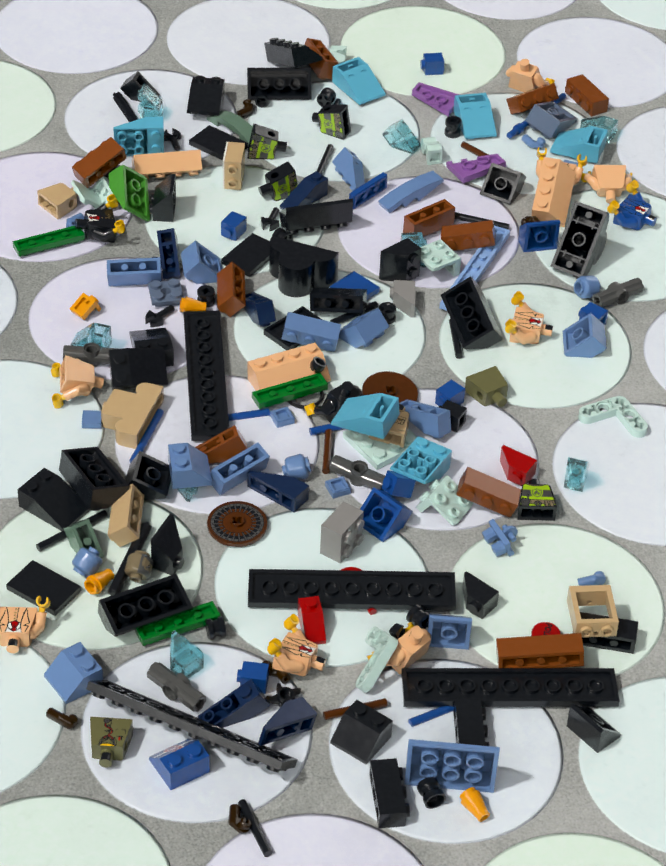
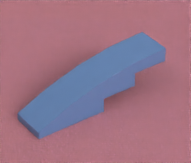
(413, 189)

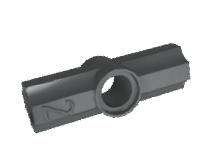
(618, 292)
(89, 353)
(357, 472)
(176, 686)

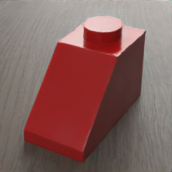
(517, 466)
(312, 619)

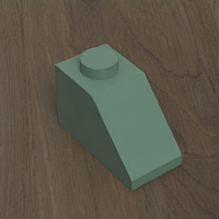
(82, 535)

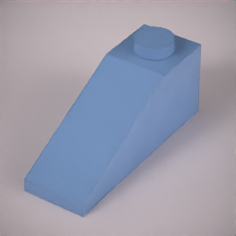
(428, 418)

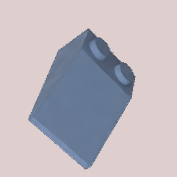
(550, 119)

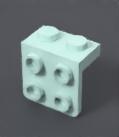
(94, 196)
(439, 256)
(444, 499)

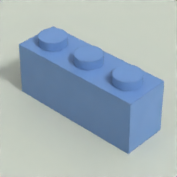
(133, 271)
(310, 330)
(236, 469)

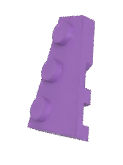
(435, 97)
(473, 169)

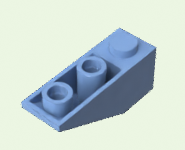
(350, 167)

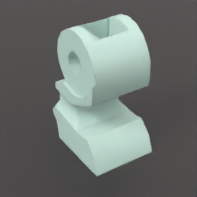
(339, 53)
(432, 150)

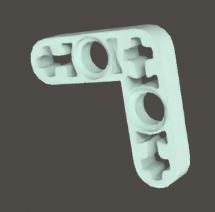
(618, 407)
(384, 648)

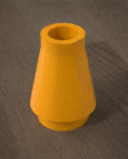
(191, 304)
(97, 582)
(474, 803)

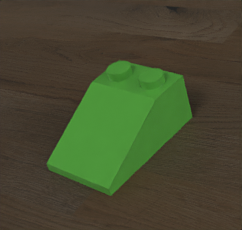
(131, 191)

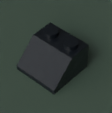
(502, 184)
(164, 200)
(400, 261)
(149, 476)
(362, 732)

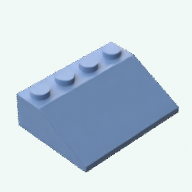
(452, 764)

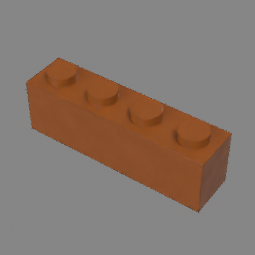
(540, 651)

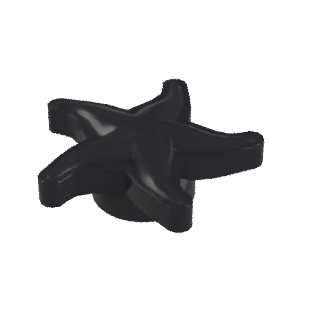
(283, 695)

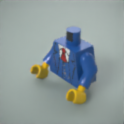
(633, 211)

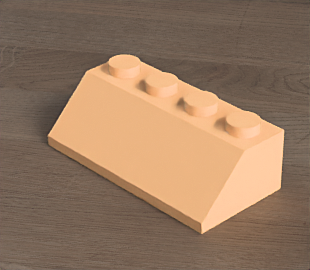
(168, 163)
(553, 191)
(284, 367)

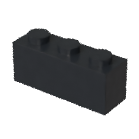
(338, 300)
(622, 642)
(469, 722)
(388, 793)

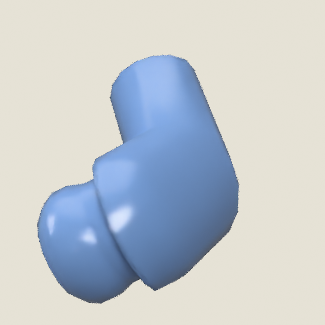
(532, 143)
(71, 221)
(596, 579)

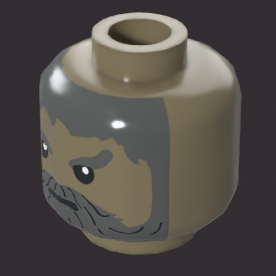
(139, 566)

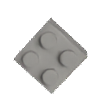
(342, 532)

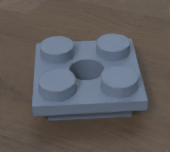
(165, 292)

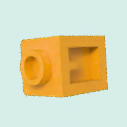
(84, 306)

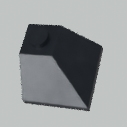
(167, 547)

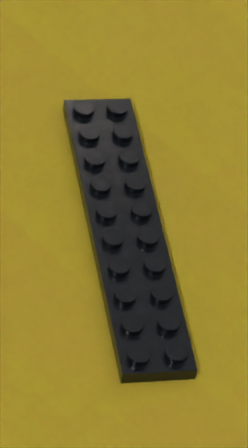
(205, 374)
(352, 589)
(510, 687)
(194, 726)

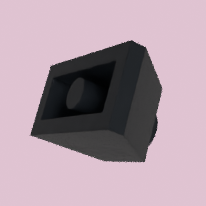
(134, 84)
(478, 596)

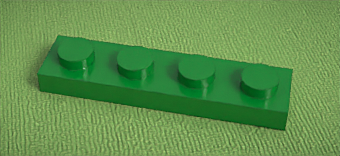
(48, 240)
(289, 390)
(180, 623)

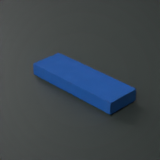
(369, 190)

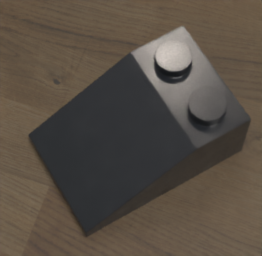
(206, 95)
(154, 339)
(137, 366)
(51, 500)

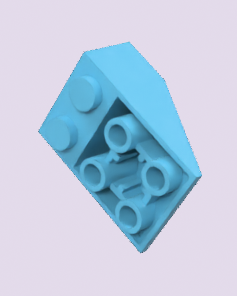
(357, 81)
(475, 115)
(141, 136)
(585, 141)
(368, 414)
(423, 461)

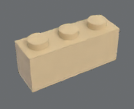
(126, 517)

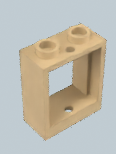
(590, 596)

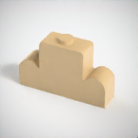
(131, 412)

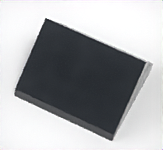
(591, 727)

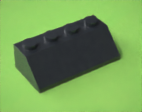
(290, 53)
(279, 83)
(317, 216)
(471, 315)
(92, 477)
(143, 605)

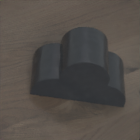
(581, 240)
(301, 266)

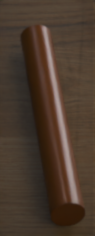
(472, 149)
(327, 451)
(335, 713)

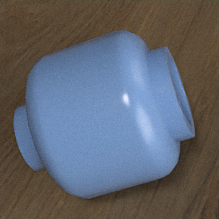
(586, 286)
(297, 467)
(87, 561)

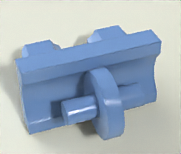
(503, 536)

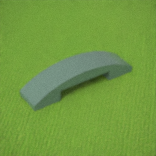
(234, 123)

